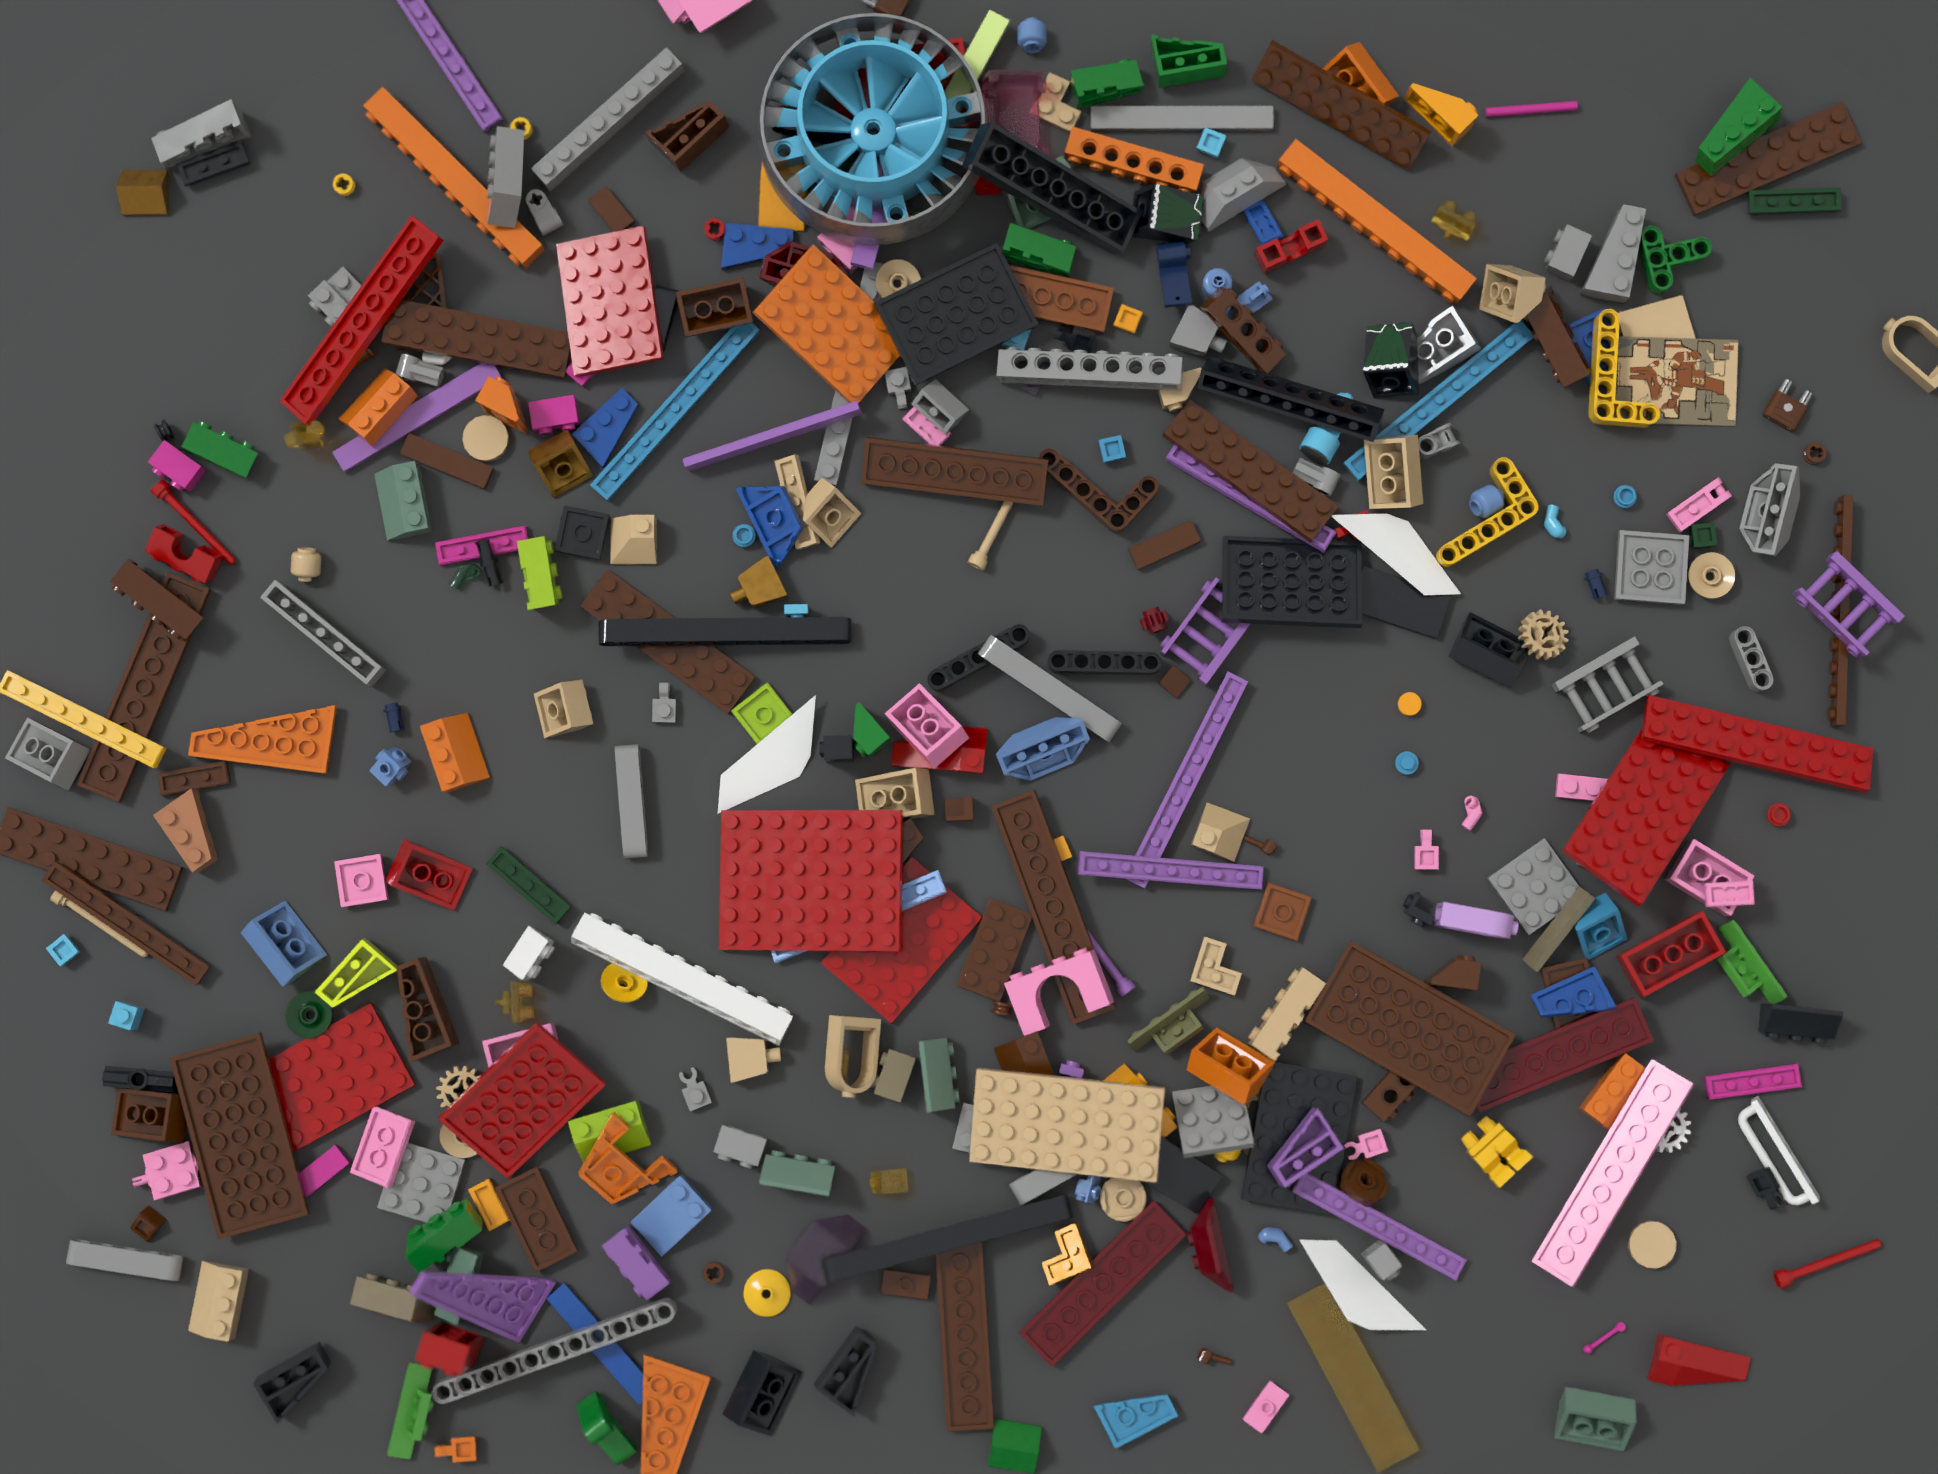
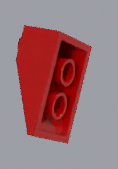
(428, 874)

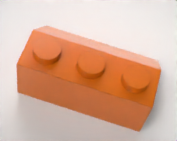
(1360, 70)
(500, 401)
(378, 406)
(455, 752)
(1229, 1065)
(1612, 1091)

